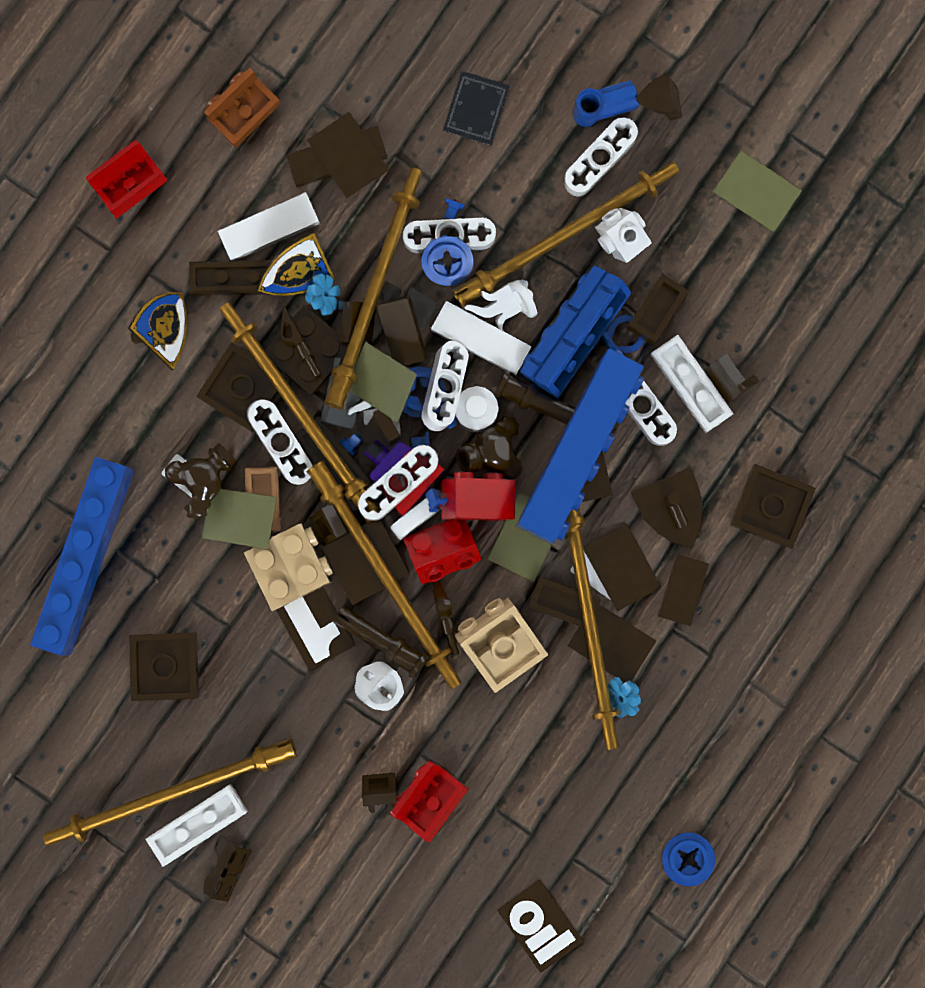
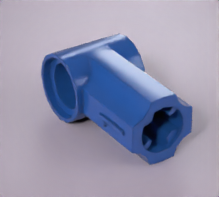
(607, 102)

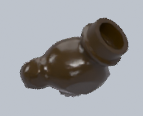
(492, 451)
(201, 478)

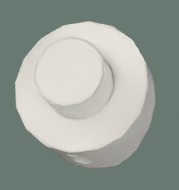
(476, 409)
(374, 681)

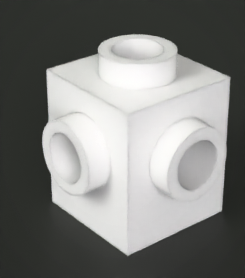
(622, 234)

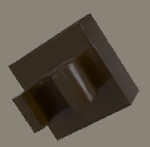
(328, 524)
(379, 790)

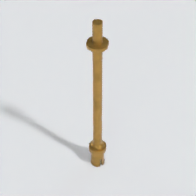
(487, 280)
(344, 374)
(353, 486)
(333, 494)
(605, 712)
(261, 759)

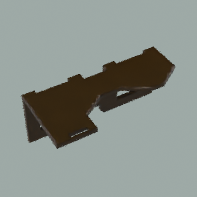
(225, 850)

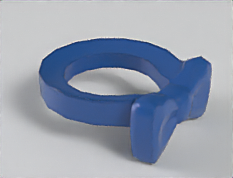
(607, 336)

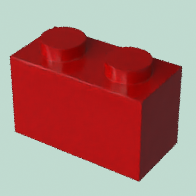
(478, 498)

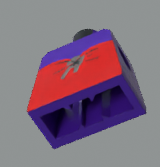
(398, 483)

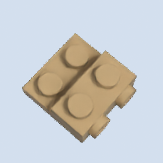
(289, 566)
(500, 643)

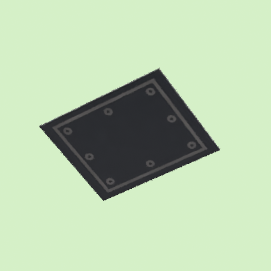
(476, 108)

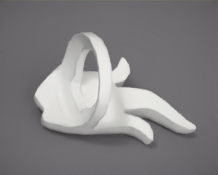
(507, 301)

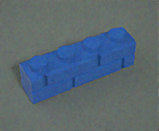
(575, 331)

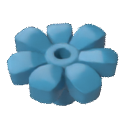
(322, 294)
(624, 696)

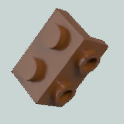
(241, 107)

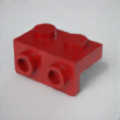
(126, 178)
(442, 550)
(429, 800)

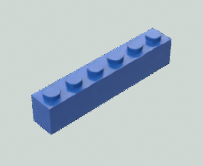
(580, 446)
(82, 557)

